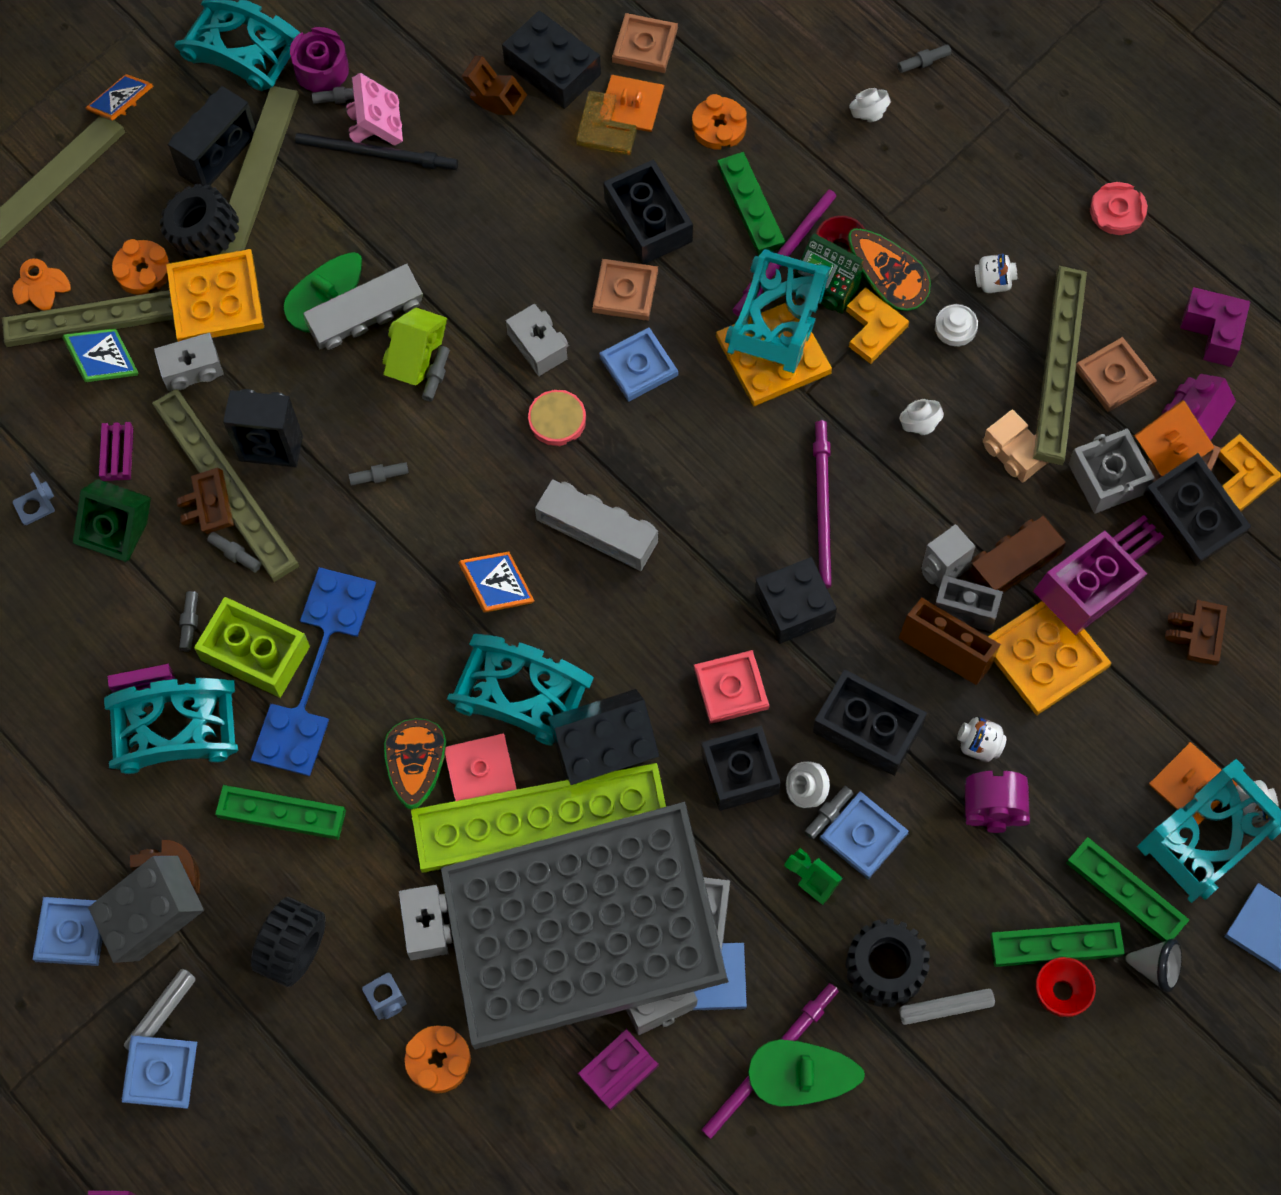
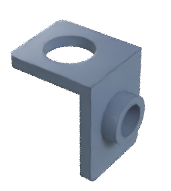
(42, 495)
(389, 1006)

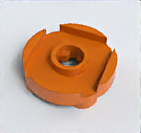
(724, 109)
(139, 252)
(454, 1067)

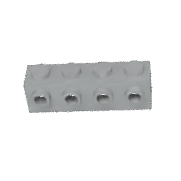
(363, 307)
(597, 524)

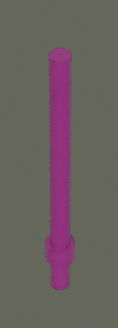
(792, 242)
(821, 452)
(811, 1013)

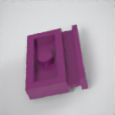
(618, 1069)

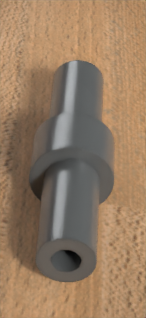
(924, 58)
(338, 94)
(435, 373)
(378, 473)
(234, 552)
(188, 621)
(828, 812)

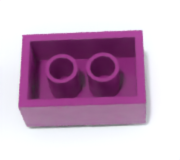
(1089, 582)

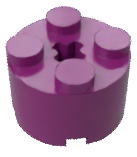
(319, 59)
(997, 800)

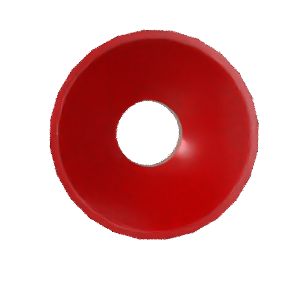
(1076, 976)

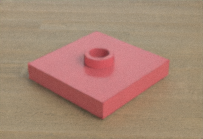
(731, 687)
(480, 767)

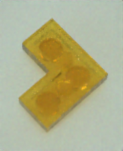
(599, 131)

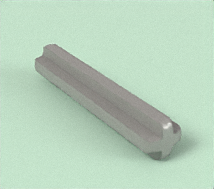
(163, 1006)
(947, 1006)

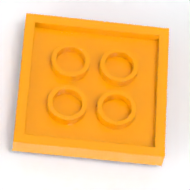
(215, 295)
(766, 378)
(1045, 657)

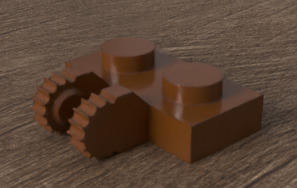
(211, 501)
(1205, 634)

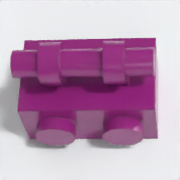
(1208, 400)

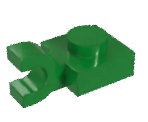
(816, 877)

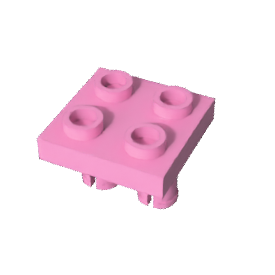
(375, 111)

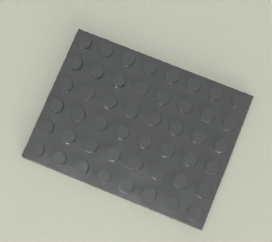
(582, 925)

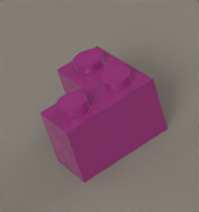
(1219, 318)

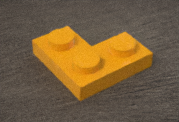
(880, 322)
(1251, 470)

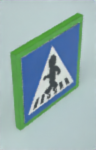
(100, 355)

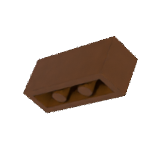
(1017, 556)
(949, 641)

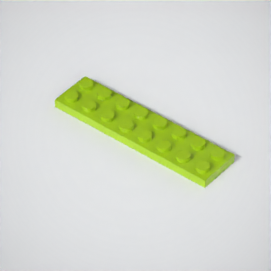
(527, 815)

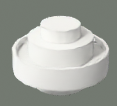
(870, 104)
(956, 325)
(921, 416)
(807, 784)

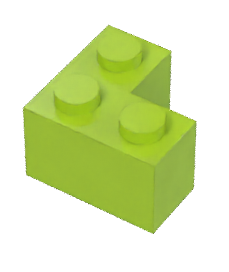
(411, 345)

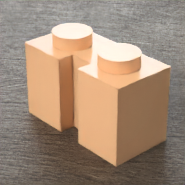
(1013, 446)

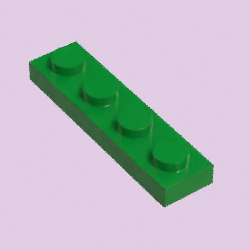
(750, 203)
(280, 812)
(1127, 891)
(1046, 944)

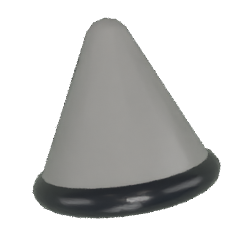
(1159, 963)

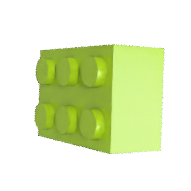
(252, 647)

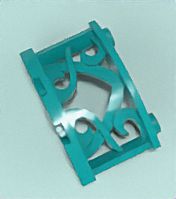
(205, 44)
(810, 288)
(492, 652)
(131, 704)
(1222, 789)

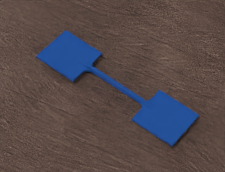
(294, 736)

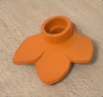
(39, 288)

